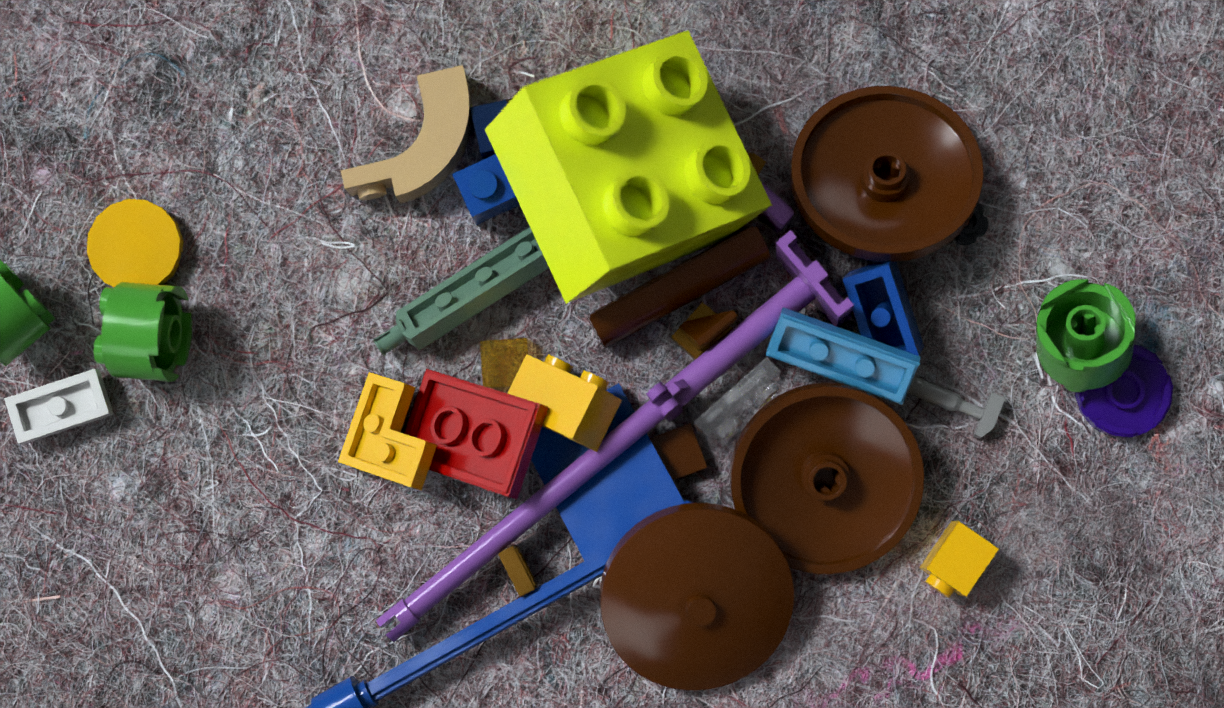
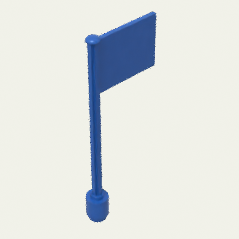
(596, 518)

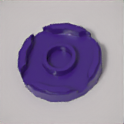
(1131, 402)

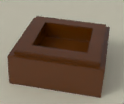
(679, 451)

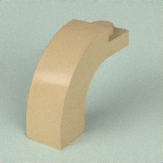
(434, 152)

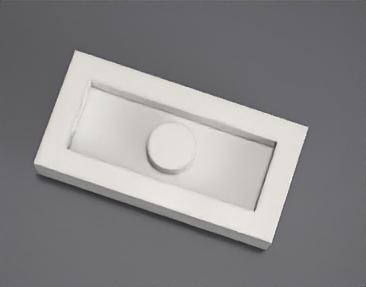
(58, 406)

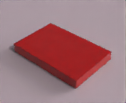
(477, 432)

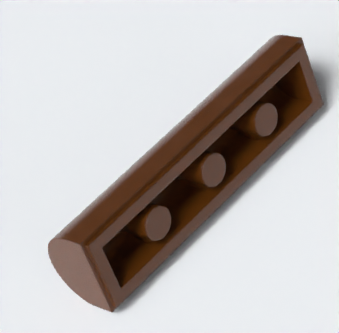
(679, 286)

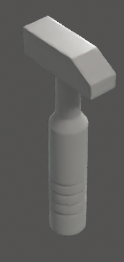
(953, 402)

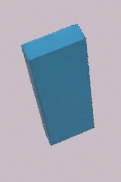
(842, 355)

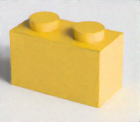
(577, 406)

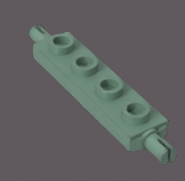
(466, 293)

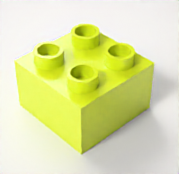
(626, 164)

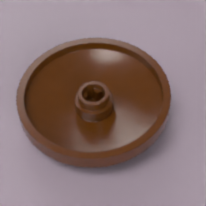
(886, 173)
(828, 476)
(696, 596)

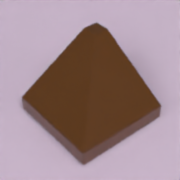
(708, 328)

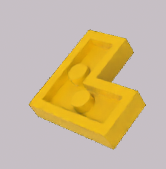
(375, 435)

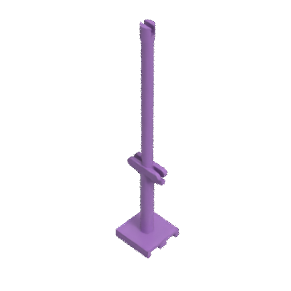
(666, 401)

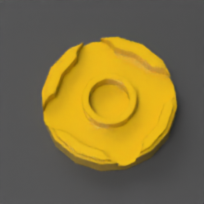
(134, 243)

